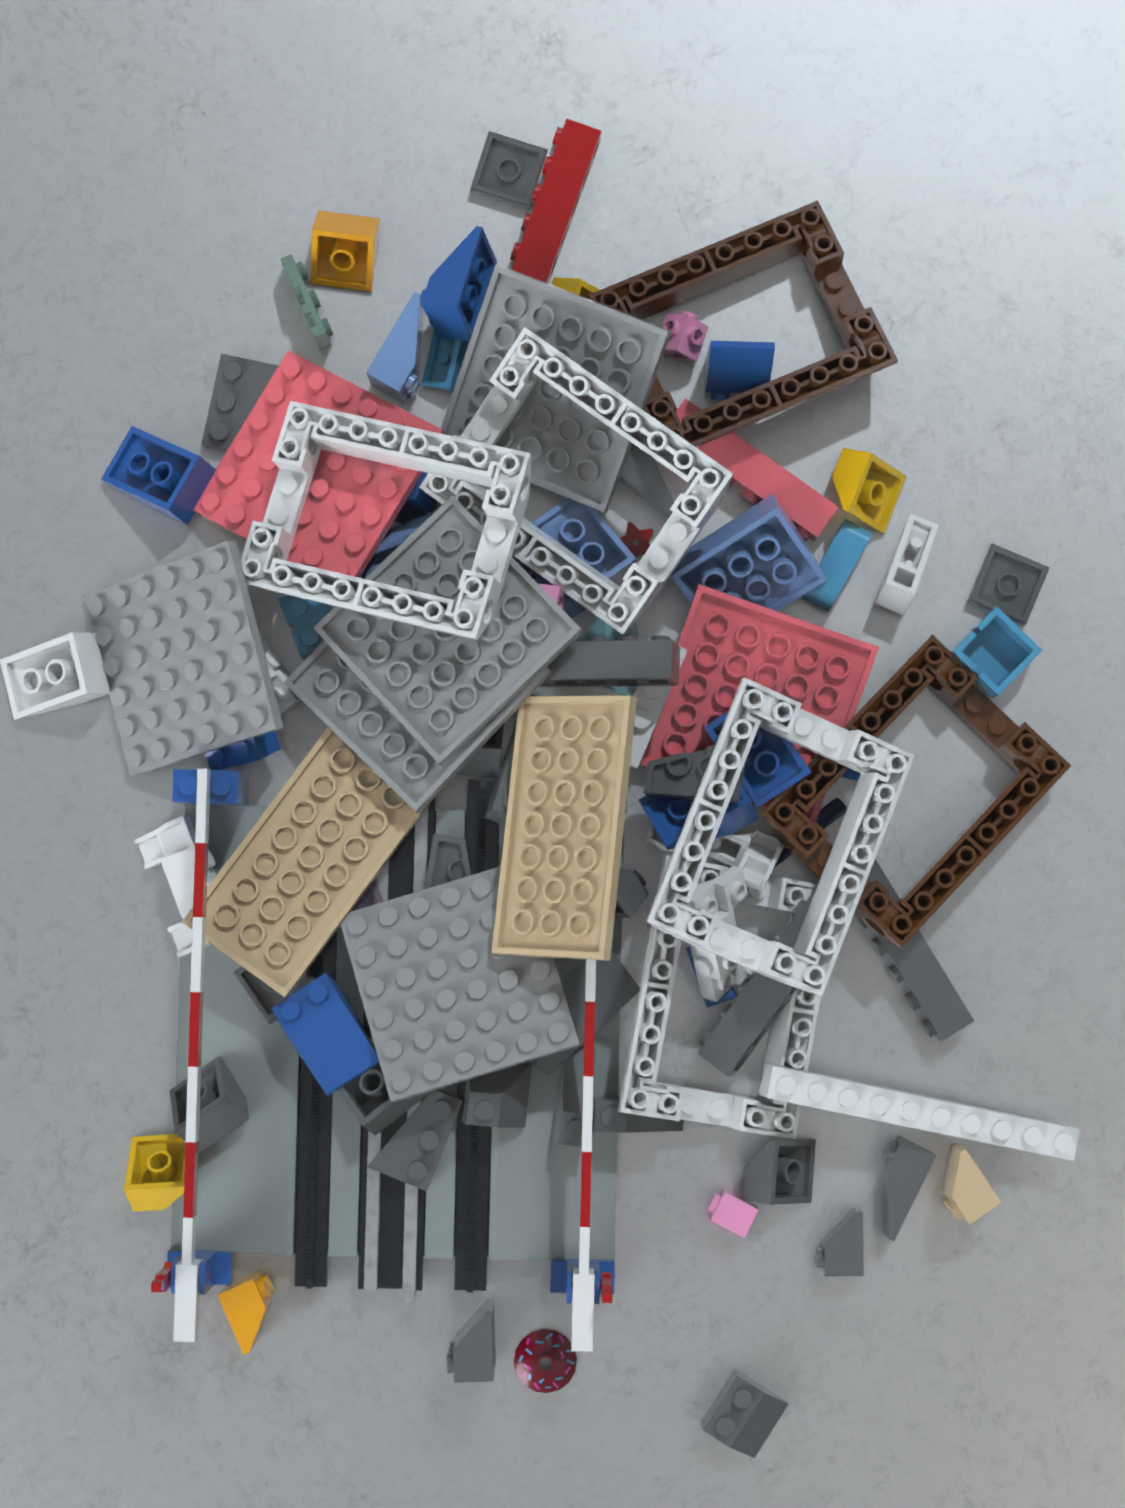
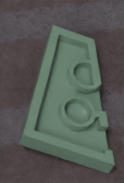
(308, 301)

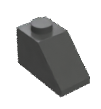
(843, 1247)

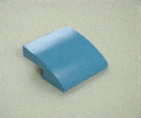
(444, 363)

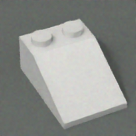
(55, 675)

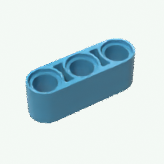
(838, 563)

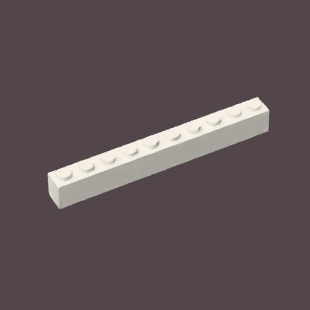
(918, 1111)

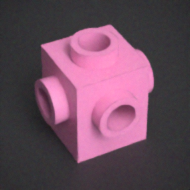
(686, 336)

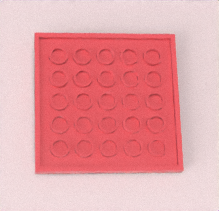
(348, 497)
(742, 639)

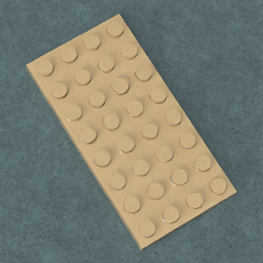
(564, 827)
(305, 864)

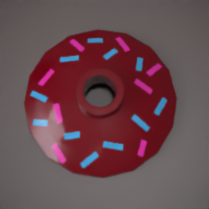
(545, 1344)

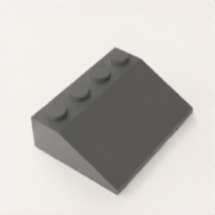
(612, 992)

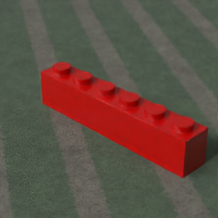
(556, 200)

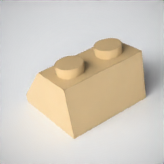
(966, 1187)

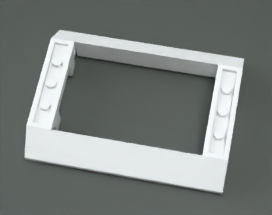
(513, 381)
(299, 445)
(848, 865)
(787, 1043)

